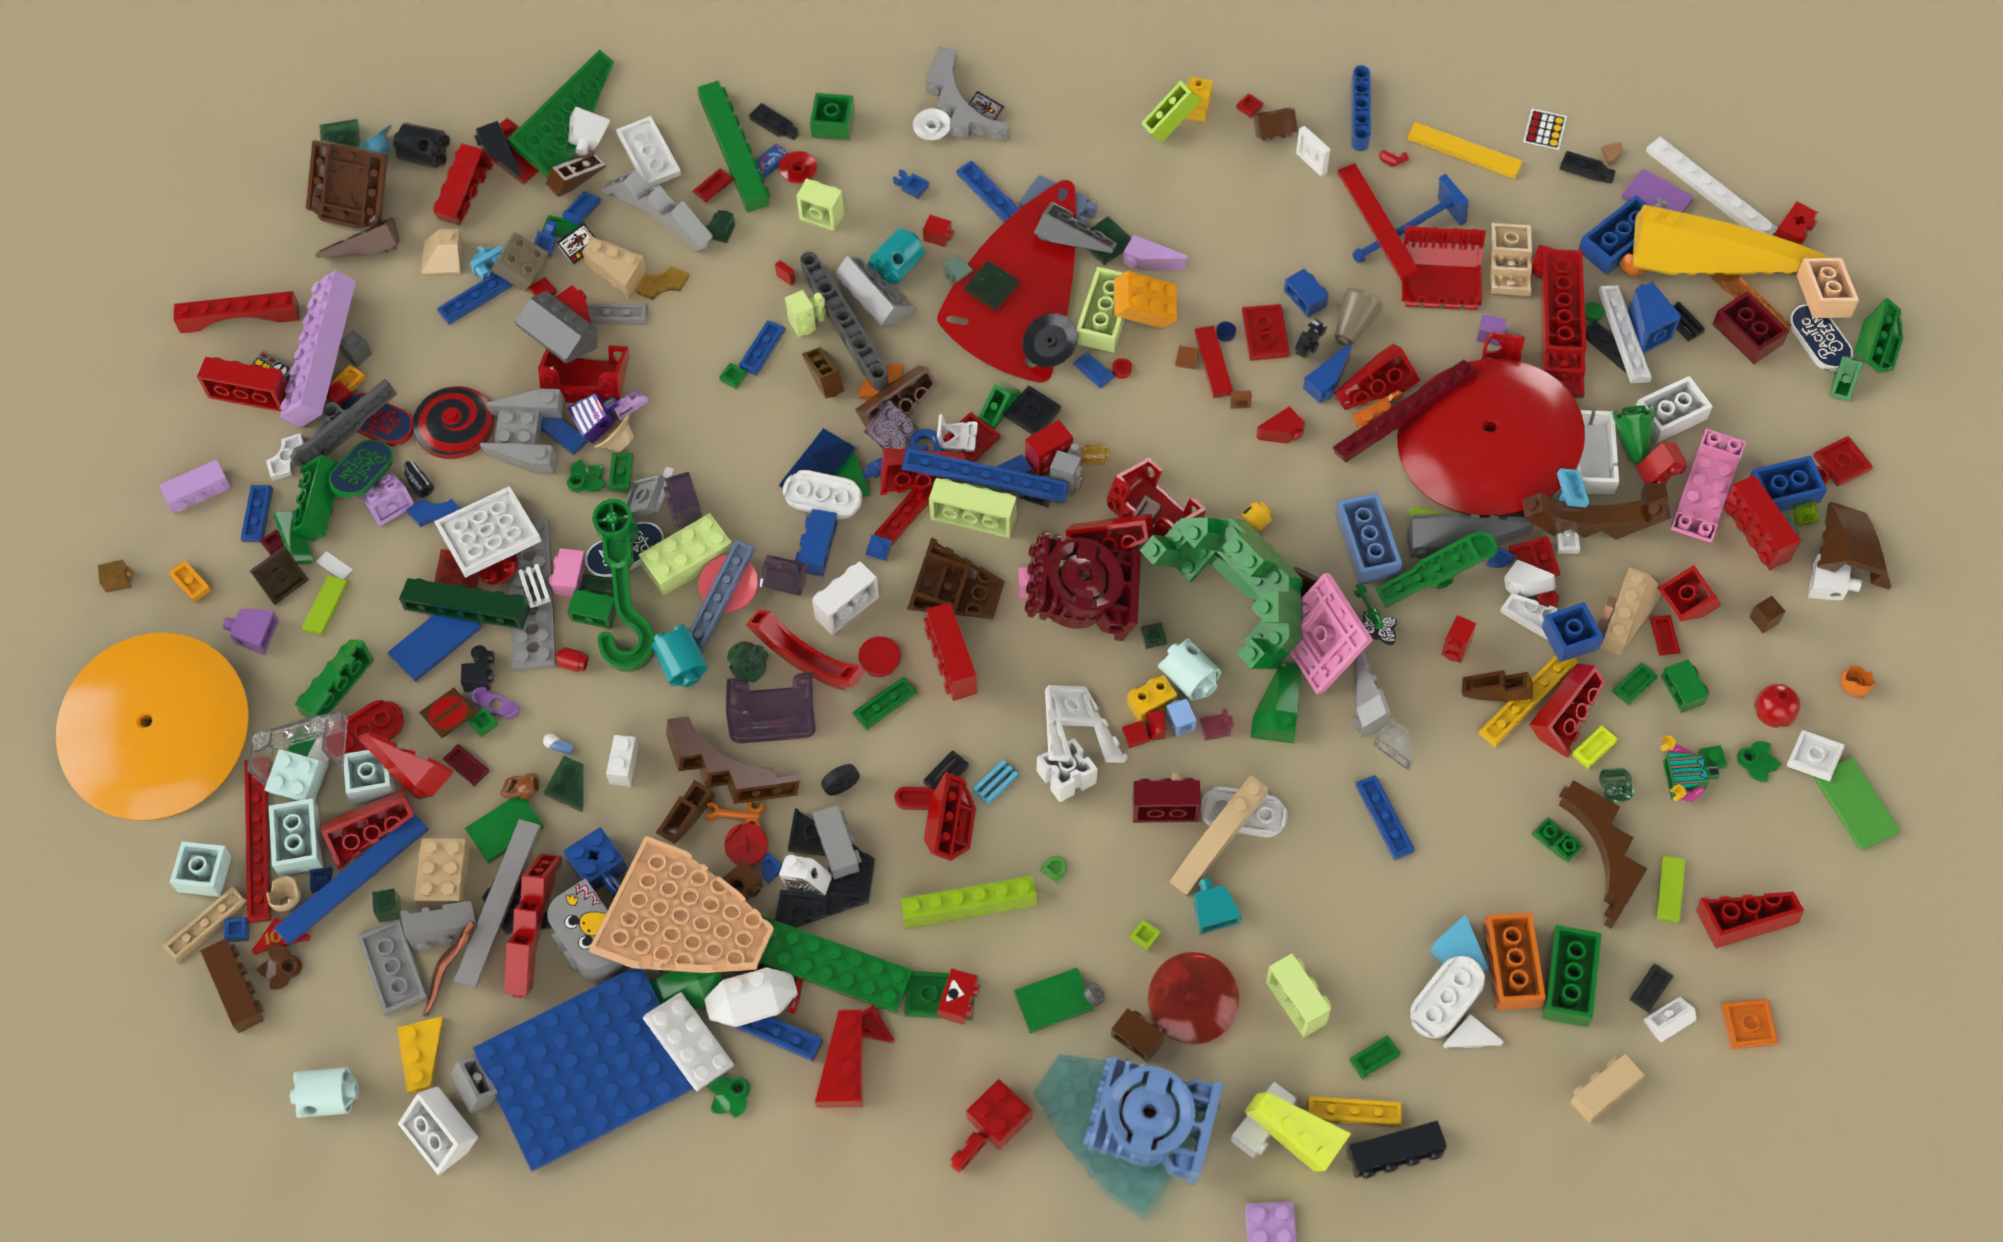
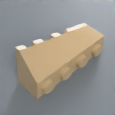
(1634, 604)

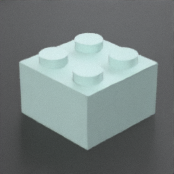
(295, 776)
(366, 777)
(200, 869)

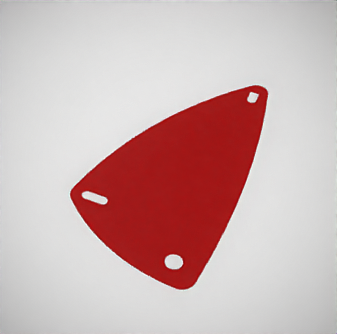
(1044, 288)

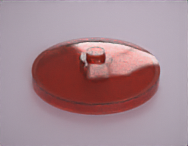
(1193, 998)

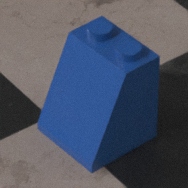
(1652, 317)

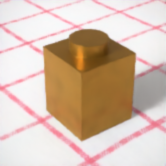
(114, 576)

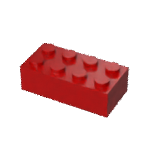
(242, 383)
(1761, 522)
(950, 651)

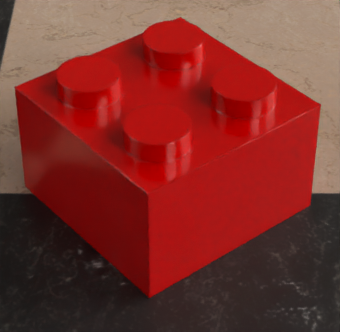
(1044, 444)
(999, 1114)

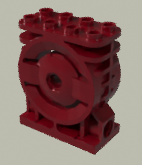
(1102, 570)

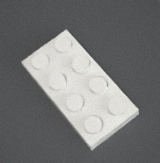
(648, 151)
(688, 1041)

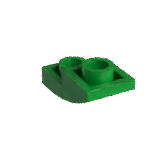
(1556, 840)

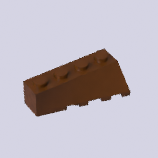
(904, 393)

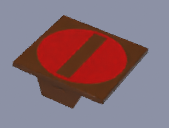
(448, 712)

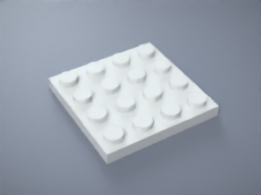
(487, 531)

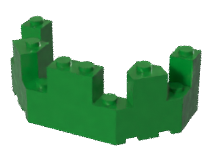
(1197, 541)

